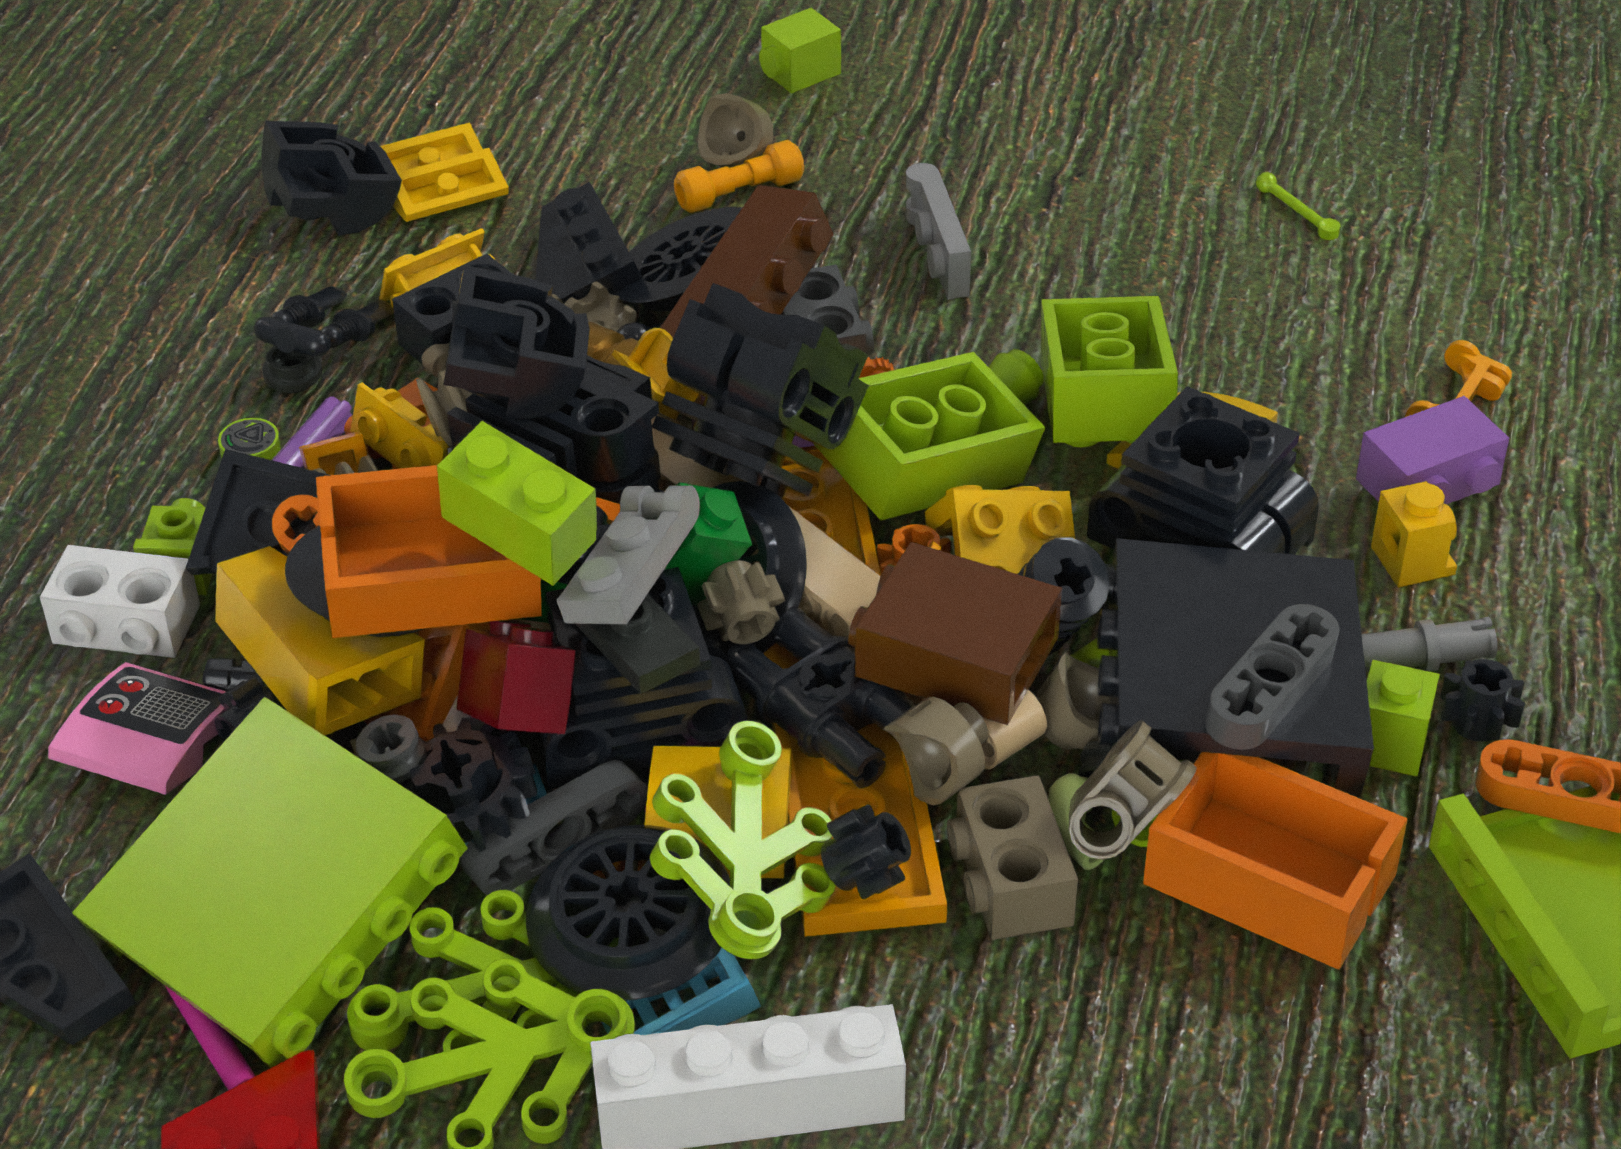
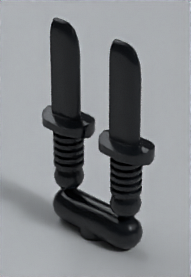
(291, 330)

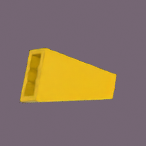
(293, 649)

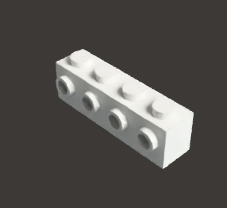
(750, 1079)

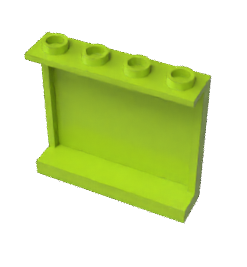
(273, 881)
(1548, 906)

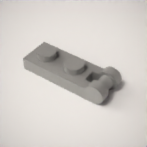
(939, 229)
(630, 555)

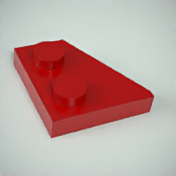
(262, 1113)

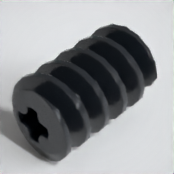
(1081, 576)

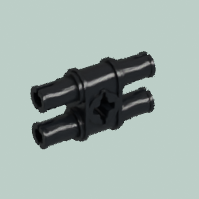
(819, 696)

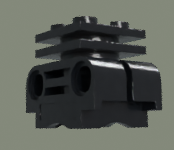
(761, 388)
(596, 436)
(1209, 481)
(616, 721)

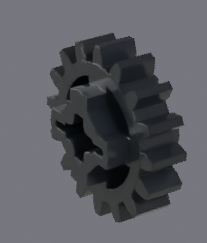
(493, 777)

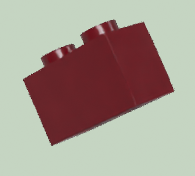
(516, 678)

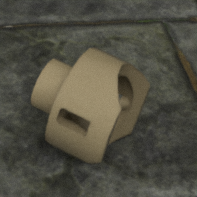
(733, 130)
(1071, 703)
(940, 747)

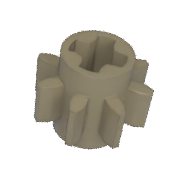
(740, 602)

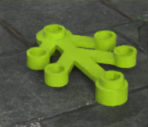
(741, 914)
(391, 1027)
(502, 1051)

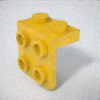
(1001, 525)

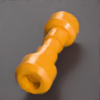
(698, 188)

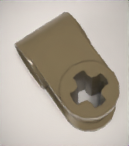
(1136, 782)

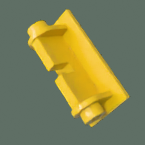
(412, 271)
(651, 360)
(395, 428)

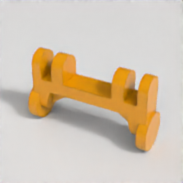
(1479, 373)

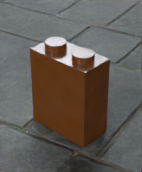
(956, 631)

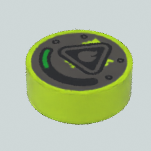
(250, 437)

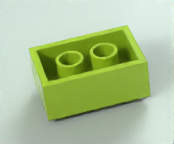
(1105, 367)
(934, 432)

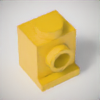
(1414, 534)

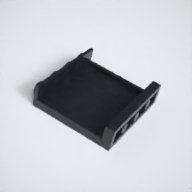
(1189, 616)

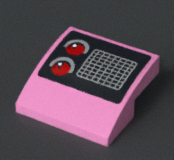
(140, 728)

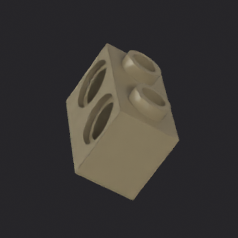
(1013, 858)

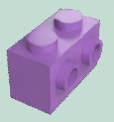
(1442, 445)

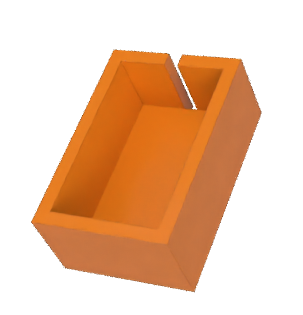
(406, 562)
(1275, 854)

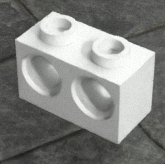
(120, 601)

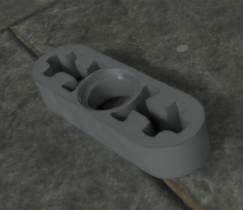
(1271, 699)
(589, 804)

